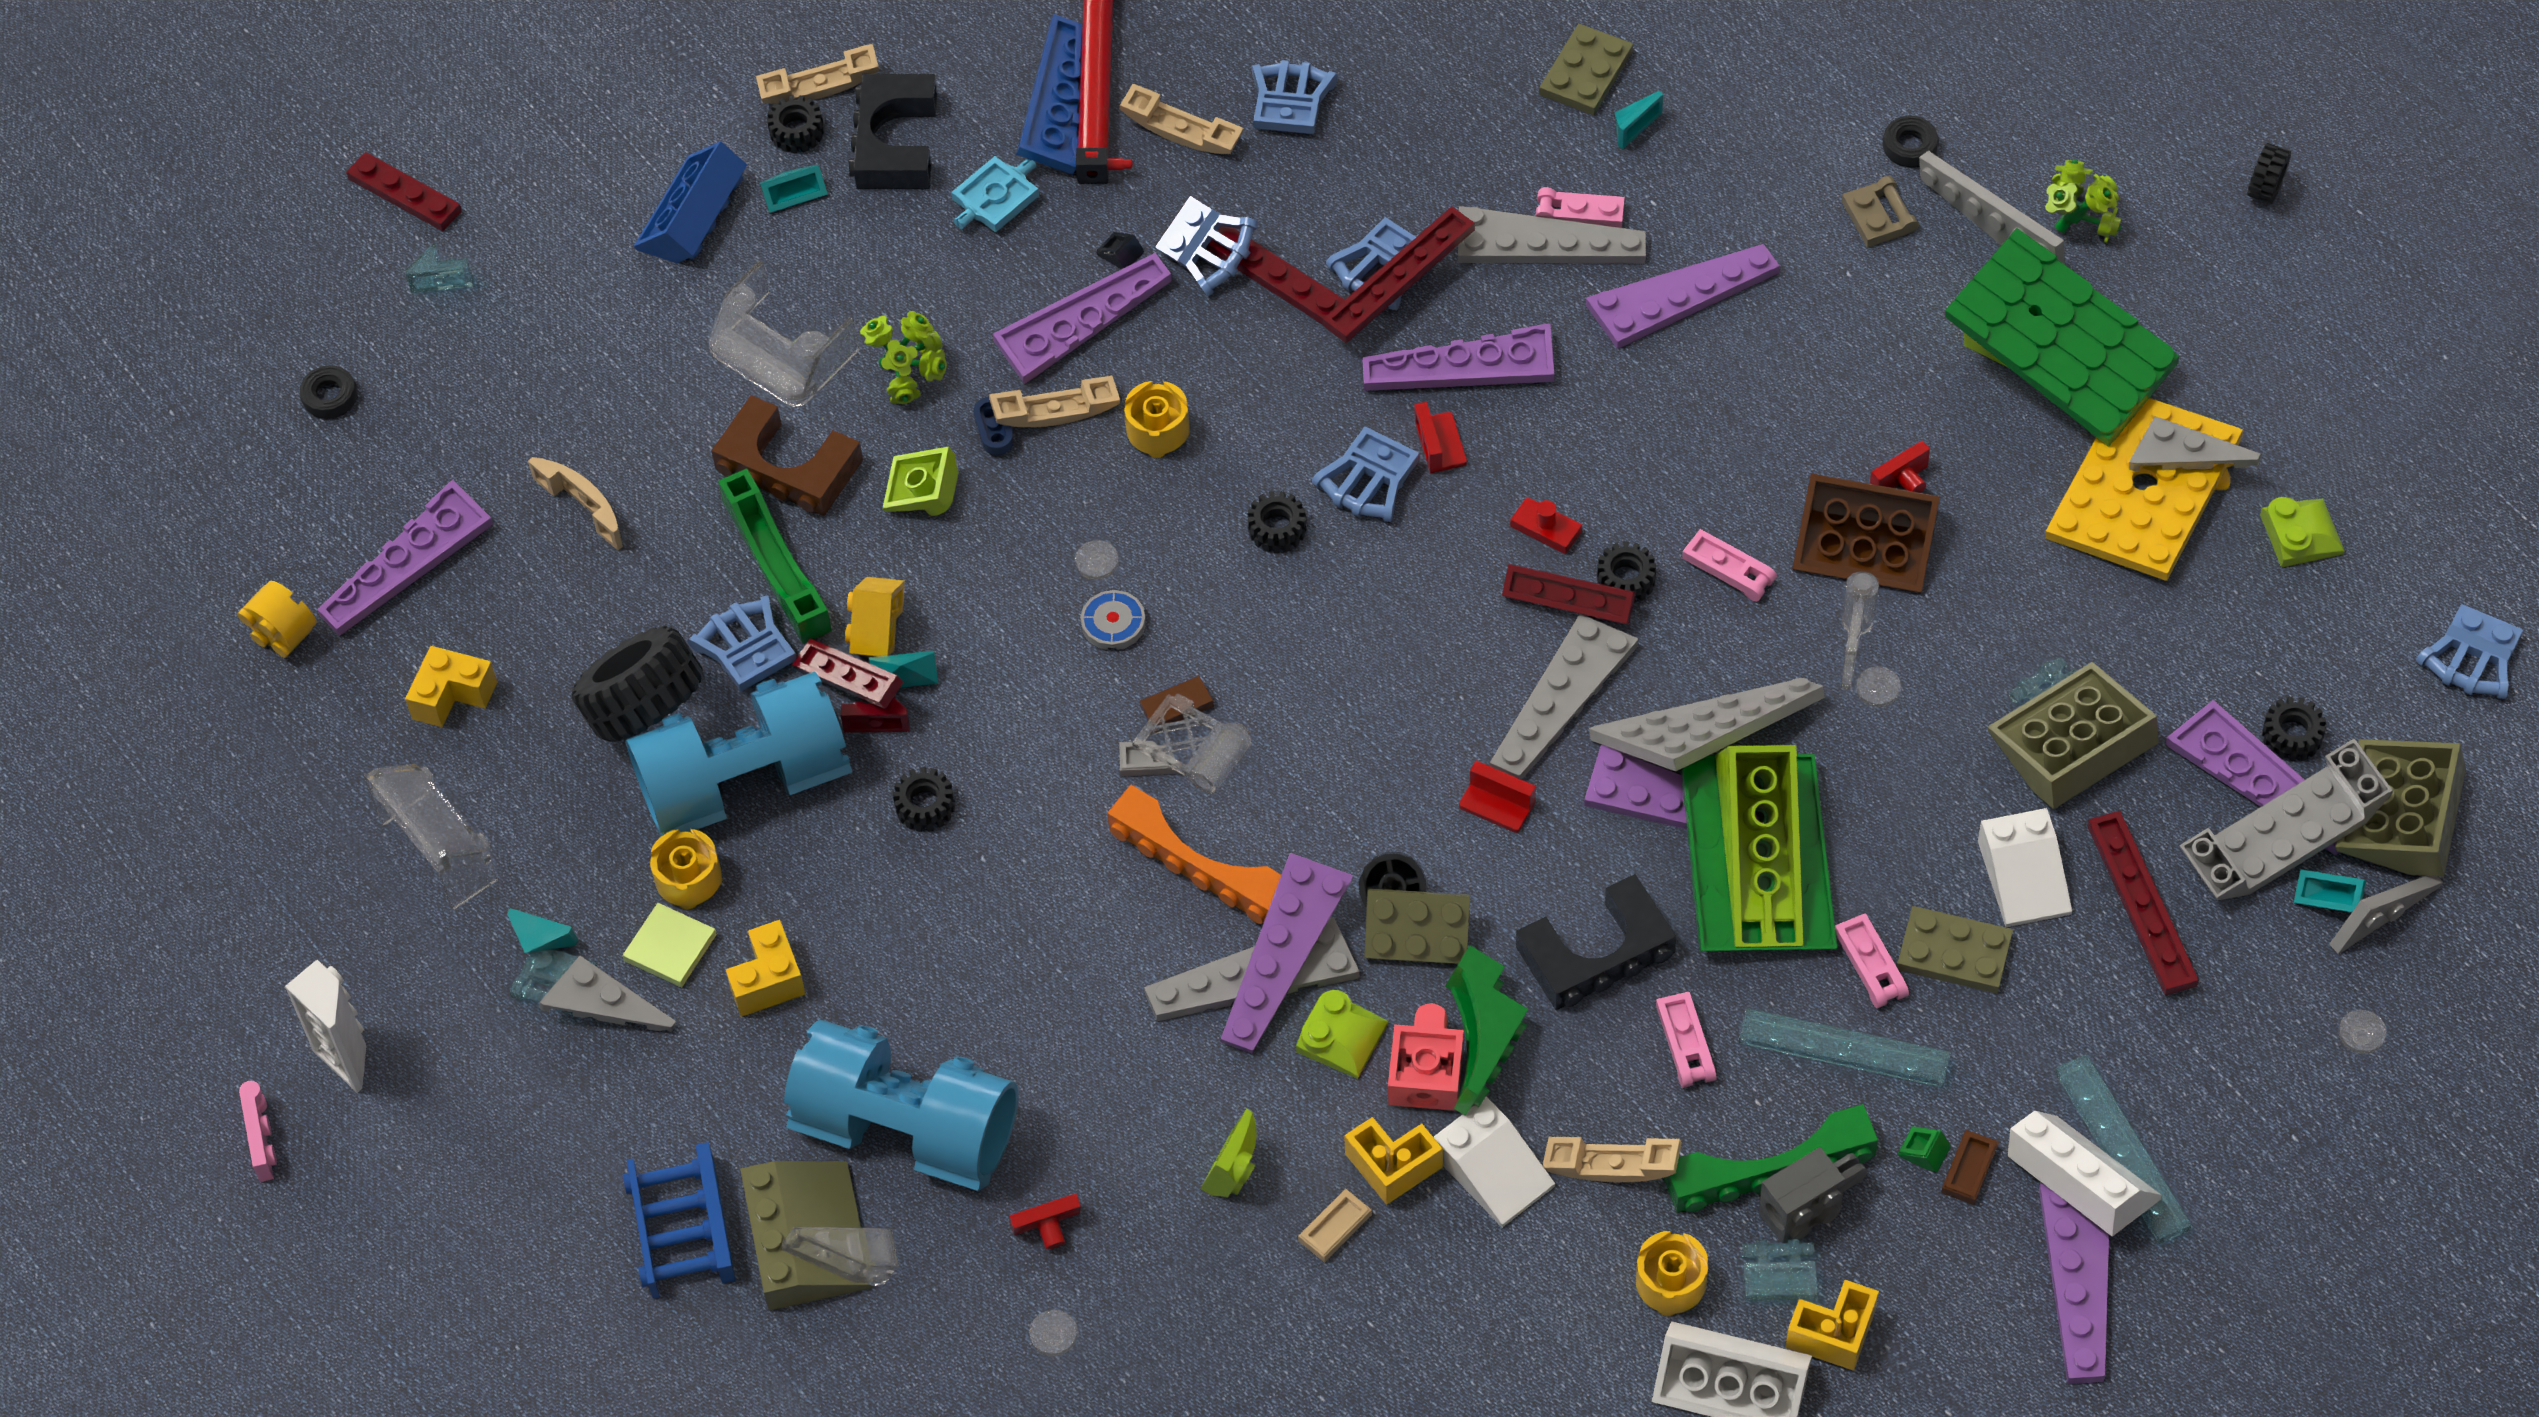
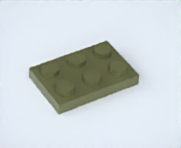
(1586, 69)
(1416, 926)
(1954, 949)

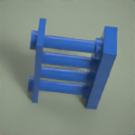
(711, 1229)

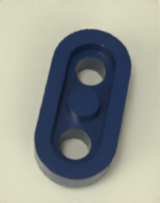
(990, 430)

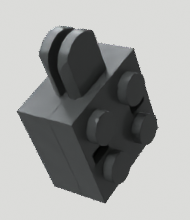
(1807, 1193)

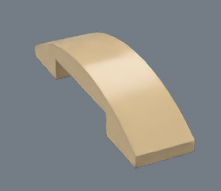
(819, 81)
(1179, 126)
(1055, 407)
(556, 477)
(1612, 1162)

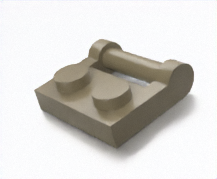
(1872, 218)

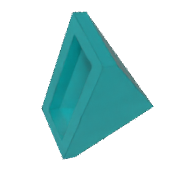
(1637, 117)
(793, 187)
(911, 668)
(2329, 891)
(539, 933)

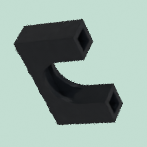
(879, 101)
(1571, 977)

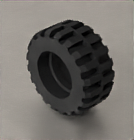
(637, 683)

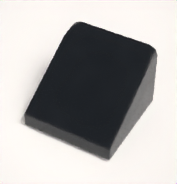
(1120, 249)

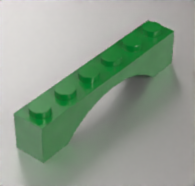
(790, 586)
(1709, 1179)

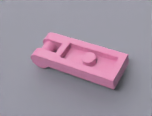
(1581, 207)
(1729, 564)
(1871, 960)
(1685, 1038)
(257, 1129)

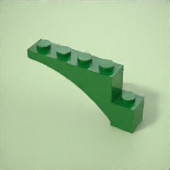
(1488, 1023)

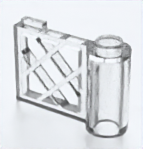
(1857, 617)
(1217, 751)

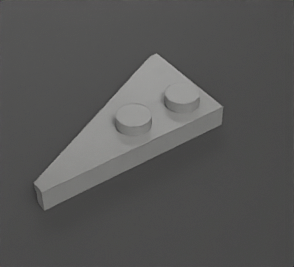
(2185, 448)
(2382, 908)
(595, 994)

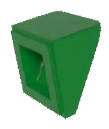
(1925, 1148)

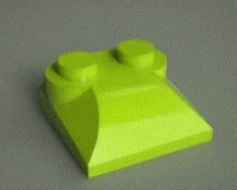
(922, 481)
(2300, 530)
(1340, 1033)
(1233, 1162)

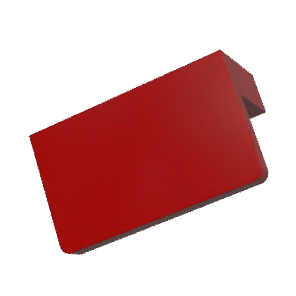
(1439, 439)
(1498, 797)

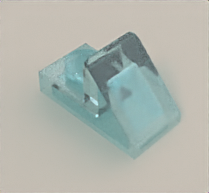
(432, 274)

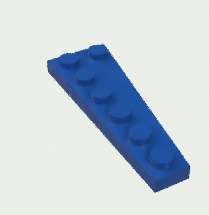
(1052, 115)

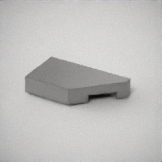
(1139, 764)

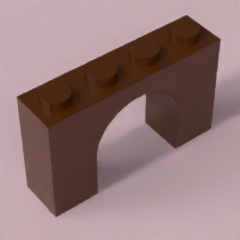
(810, 485)

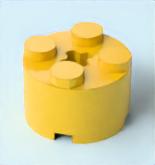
(1156, 418)
(277, 618)
(685, 868)
(1671, 1272)

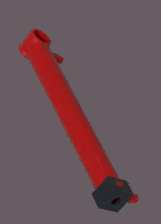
(1094, 105)

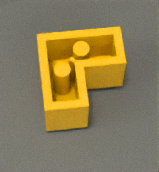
(874, 611)
(449, 678)
(768, 978)
(1391, 1165)
(1836, 1333)

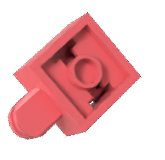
(1427, 1059)

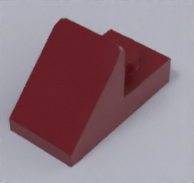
(872, 718)

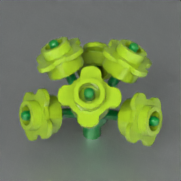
(2099, 197)
(900, 358)

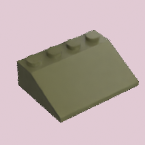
(2075, 734)
(2419, 818)
(792, 1196)

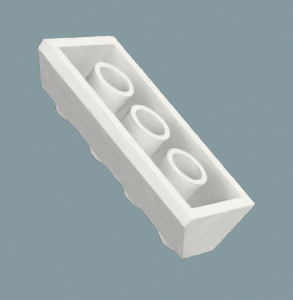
(330, 1021)
(2079, 1171)
(1728, 1375)

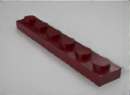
(1398, 274)
(1280, 277)
(2142, 903)

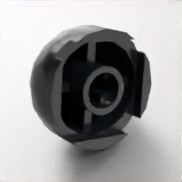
(1391, 872)

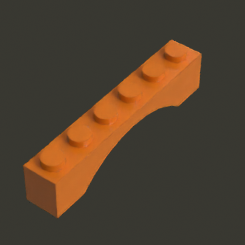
(1141, 822)

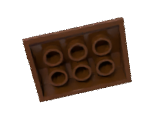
(1868, 530)

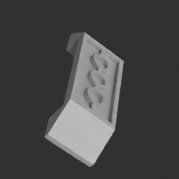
(2290, 825)

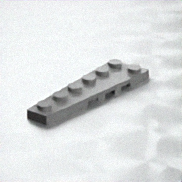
(1982, 206)
(1534, 239)
(1574, 675)
(1218, 982)

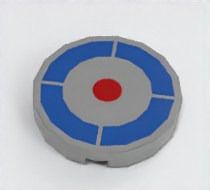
(1113, 620)

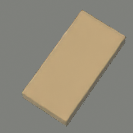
(1335, 1225)

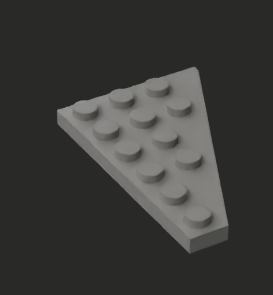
(1698, 729)

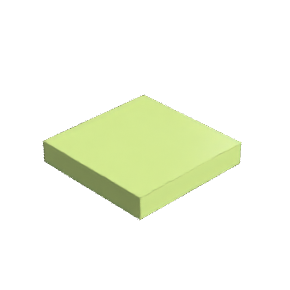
(669, 945)

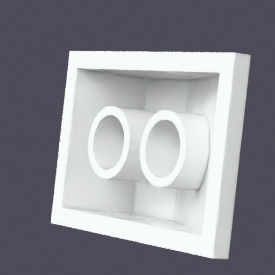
(2025, 867)
(1493, 1162)

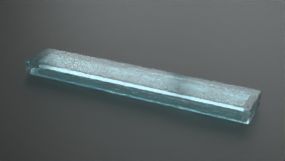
(1844, 1047)
(2121, 1142)

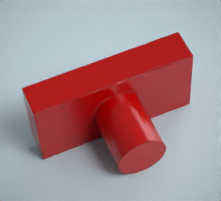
(1904, 469)
(1546, 524)
(1046, 1218)

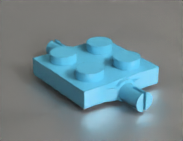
(995, 193)

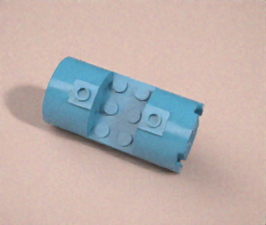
(794, 734)
(955, 1119)

